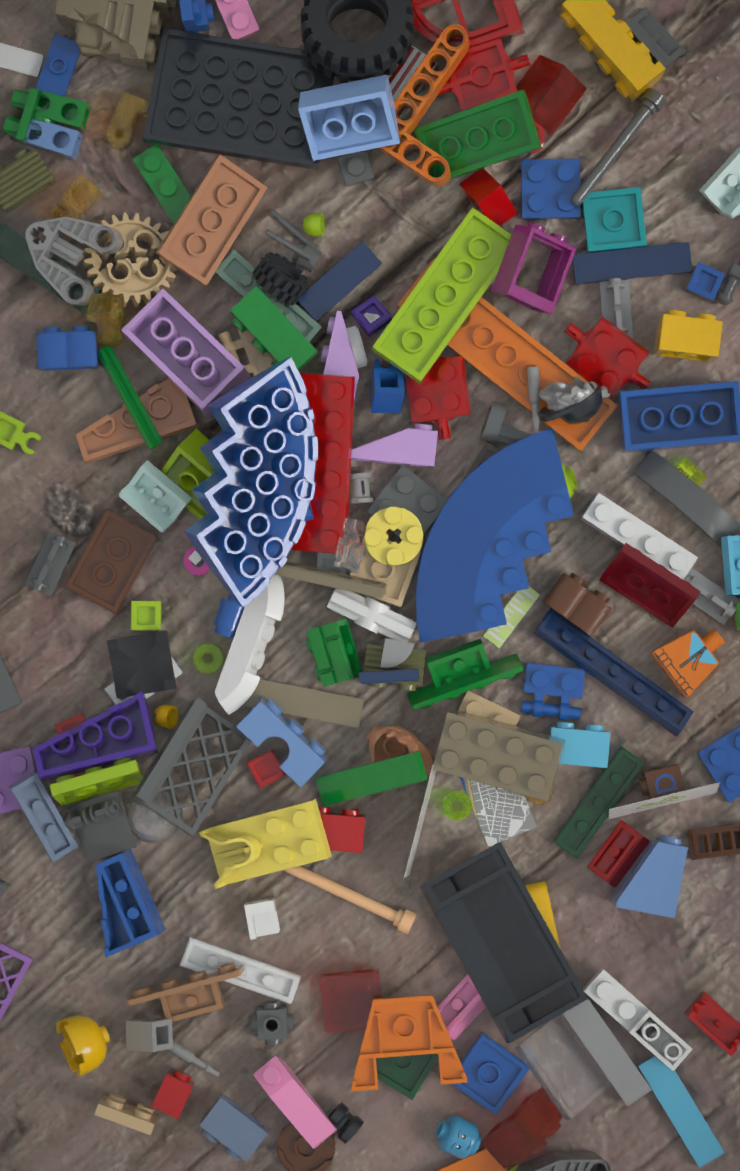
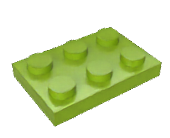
(97, 782)

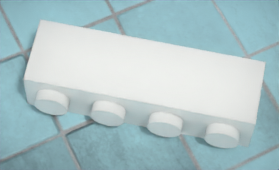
(626, 528)

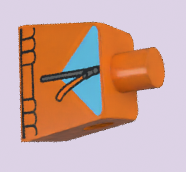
(688, 659)

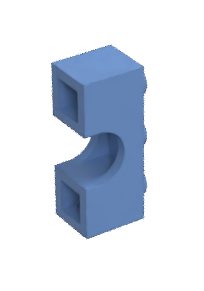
(266, 721)

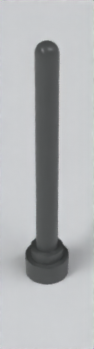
(650, 103)

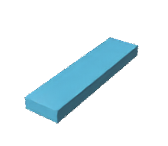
(681, 1110)

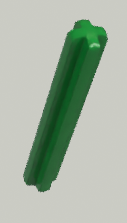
(129, 397)

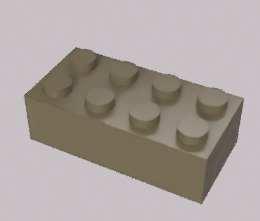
(499, 754)

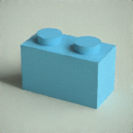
(582, 746)

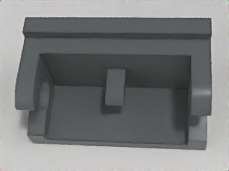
(656, 38)

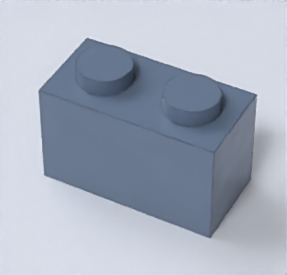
(233, 1128)

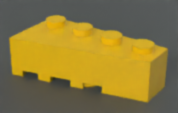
(613, 45)

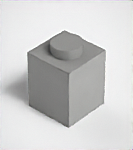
(149, 1034)

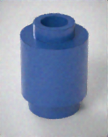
(228, 617)

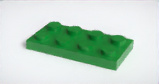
(482, 135)

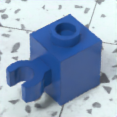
(386, 389)

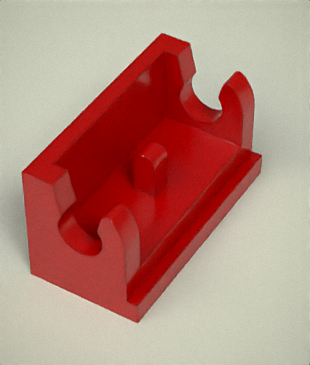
(715, 1022)

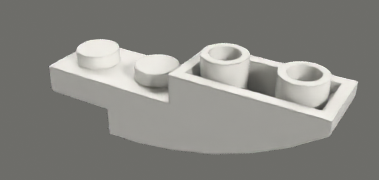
(637, 1019)

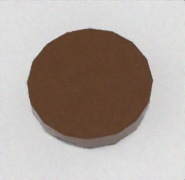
(297, 1153)

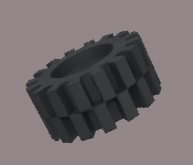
(280, 278)

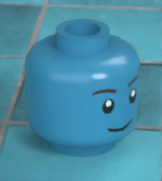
(458, 1136)

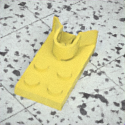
(267, 842)

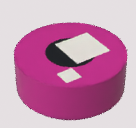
(194, 563)

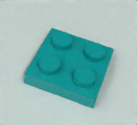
(614, 220)

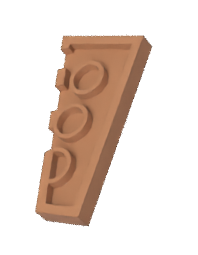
(117, 432)

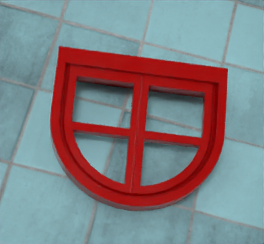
(507, 12)

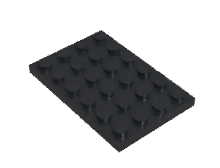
(231, 98)

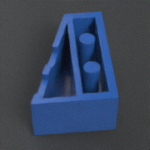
(126, 904)

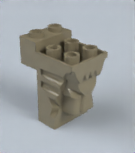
(116, 27)

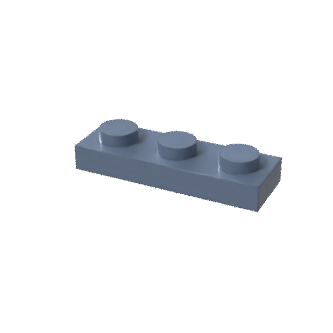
(43, 816)

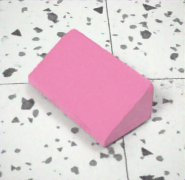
(461, 1007)

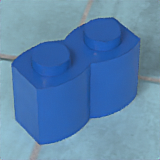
(67, 349)

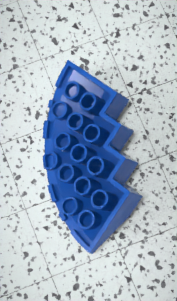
(259, 481)
(485, 534)

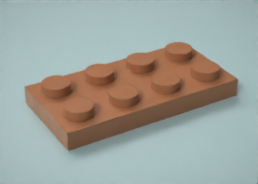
(211, 220)

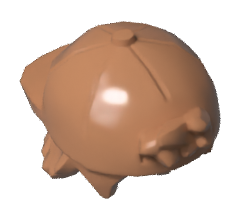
(396, 741)

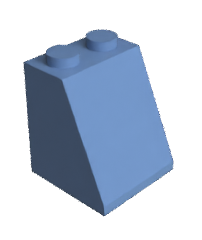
(654, 879)

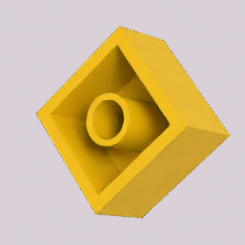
(688, 336)

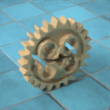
(135, 284)

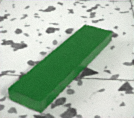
(371, 778)

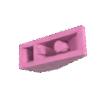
(294, 1101)

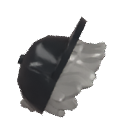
(572, 402)

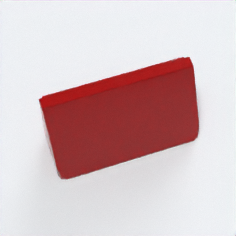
(618, 854)

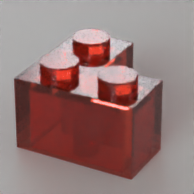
(523, 1130)

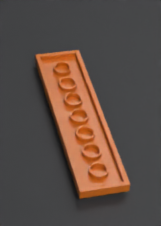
(502, 355)

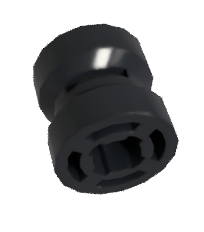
(339, 1117)

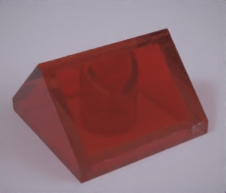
(550, 92)

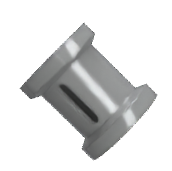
(360, 488)

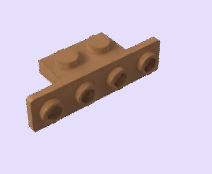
(189, 997)

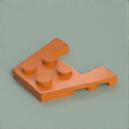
(405, 1029)

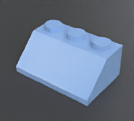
(349, 117)

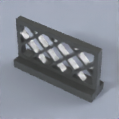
(169, 755)

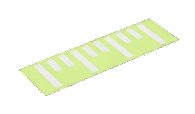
(514, 612)

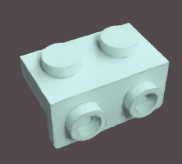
(724, 187)
(155, 497)

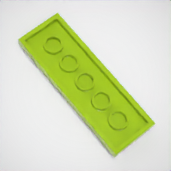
(444, 296)

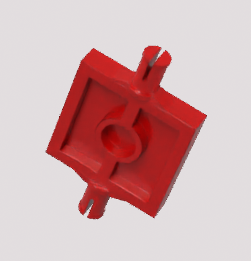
(484, 75)
(607, 356)
(440, 394)

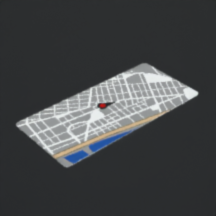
(499, 811)

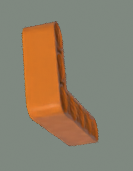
(420, 105)

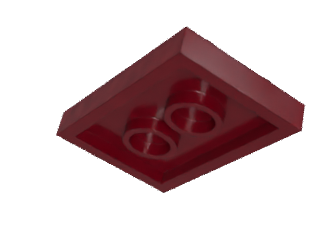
(649, 585)

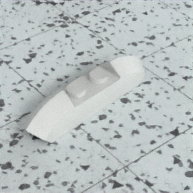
(247, 649)

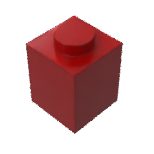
(173, 1093)

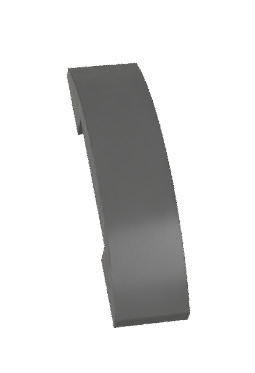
(686, 497)

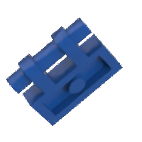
(556, 682)

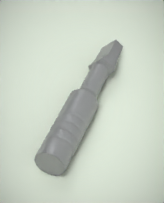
(533, 391)
(189, 1057)

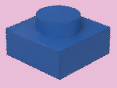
(705, 282)

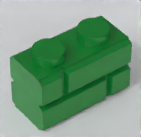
(333, 653)

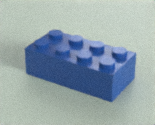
(679, 416)

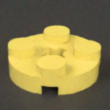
(393, 519)

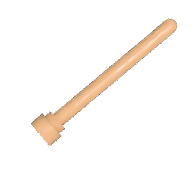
(402, 920)

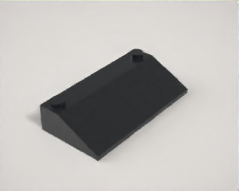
(503, 943)

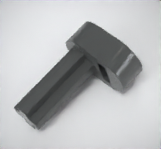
(494, 430)

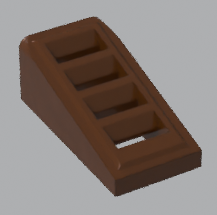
(717, 830)

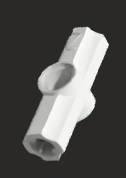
(372, 615)

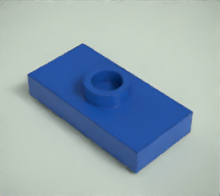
(59, 66)

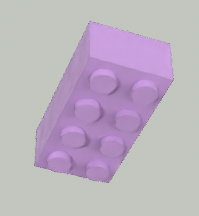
(184, 351)

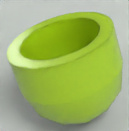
(314, 224)

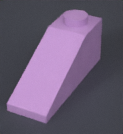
(407, 448)

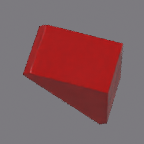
(488, 197)

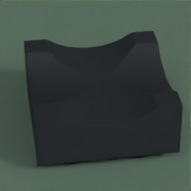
(141, 664)

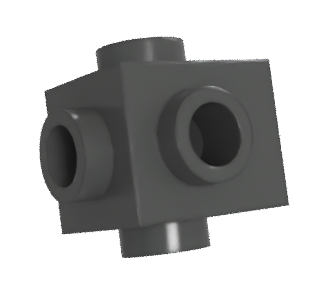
(272, 1011)

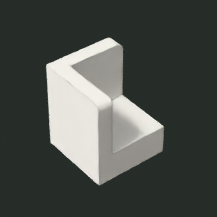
(262, 917)

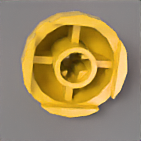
(83, 1043)

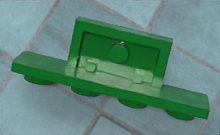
(461, 671)

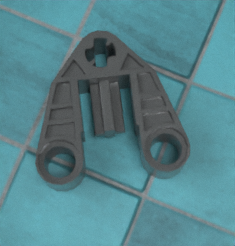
(566, 1162)

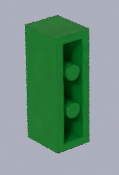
(271, 330)

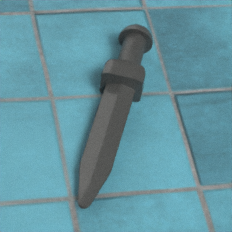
(730, 285)

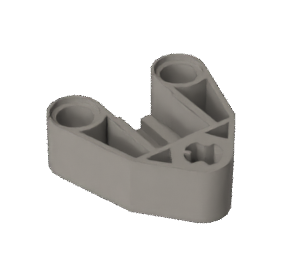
(58, 275)

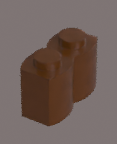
(578, 604)

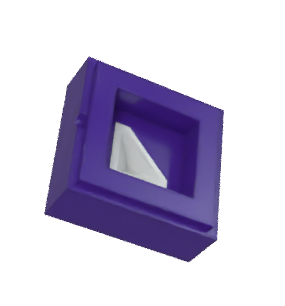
(371, 315)

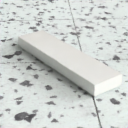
(257, 975)

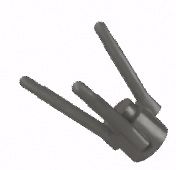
(304, 255)

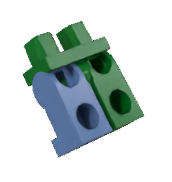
(38, 120)

